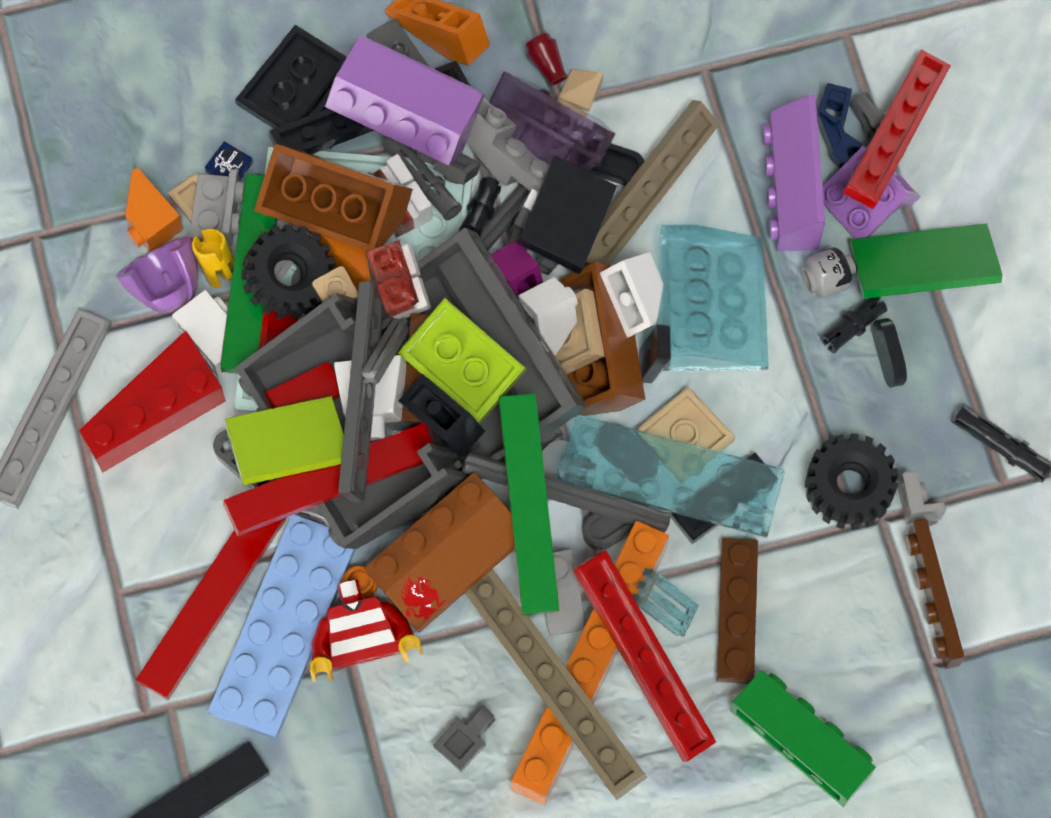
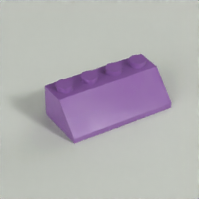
(405, 100)
(795, 176)

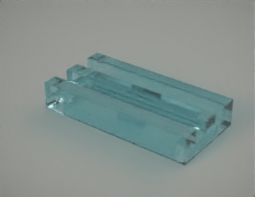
(646, 590)

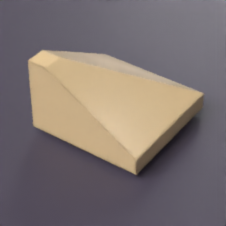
(582, 88)

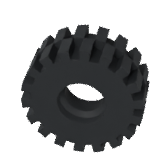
(280, 246)
(859, 457)

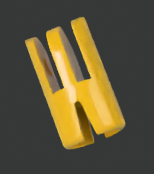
(213, 256)

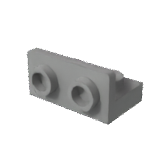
(217, 205)

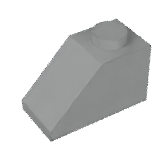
(570, 617)

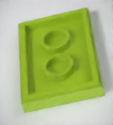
(462, 360)
(286, 440)

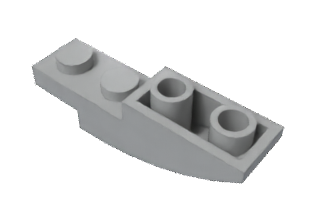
(500, 152)

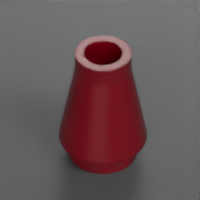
(546, 58)

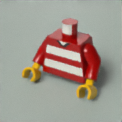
(359, 632)

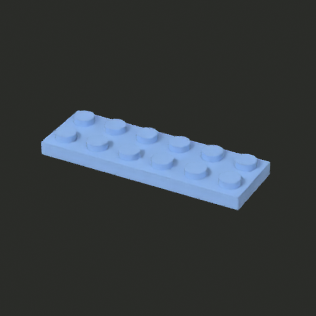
(280, 629)

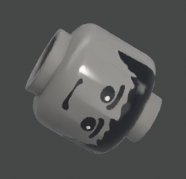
(828, 272)

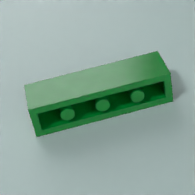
(802, 737)

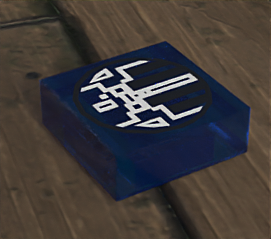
(228, 158)

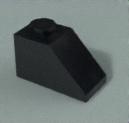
(442, 415)

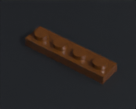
(938, 607)
(737, 610)

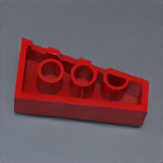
(153, 405)

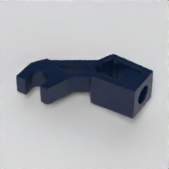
(832, 128)

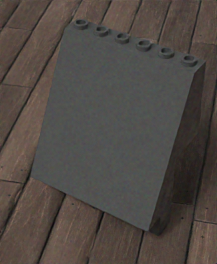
(476, 286)

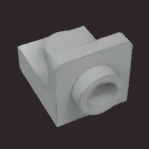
(913, 496)

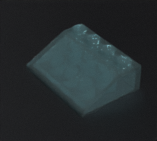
(713, 298)

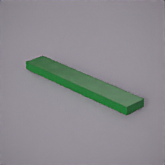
(244, 318)
(528, 504)

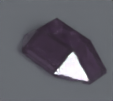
(551, 124)

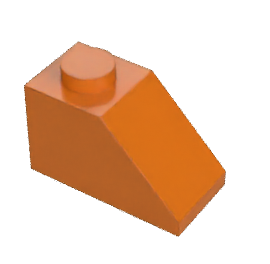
(149, 214)

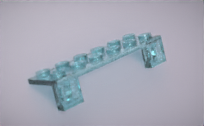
(671, 475)

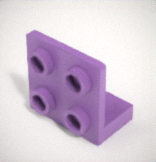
(857, 217)

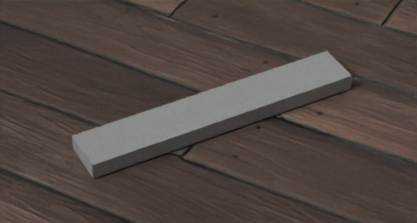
(50, 405)

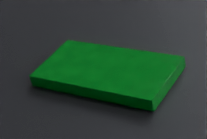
(925, 261)

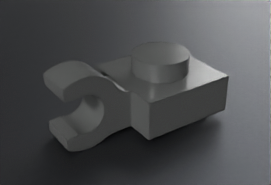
(462, 742)

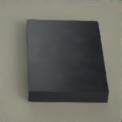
(291, 79)
(566, 214)

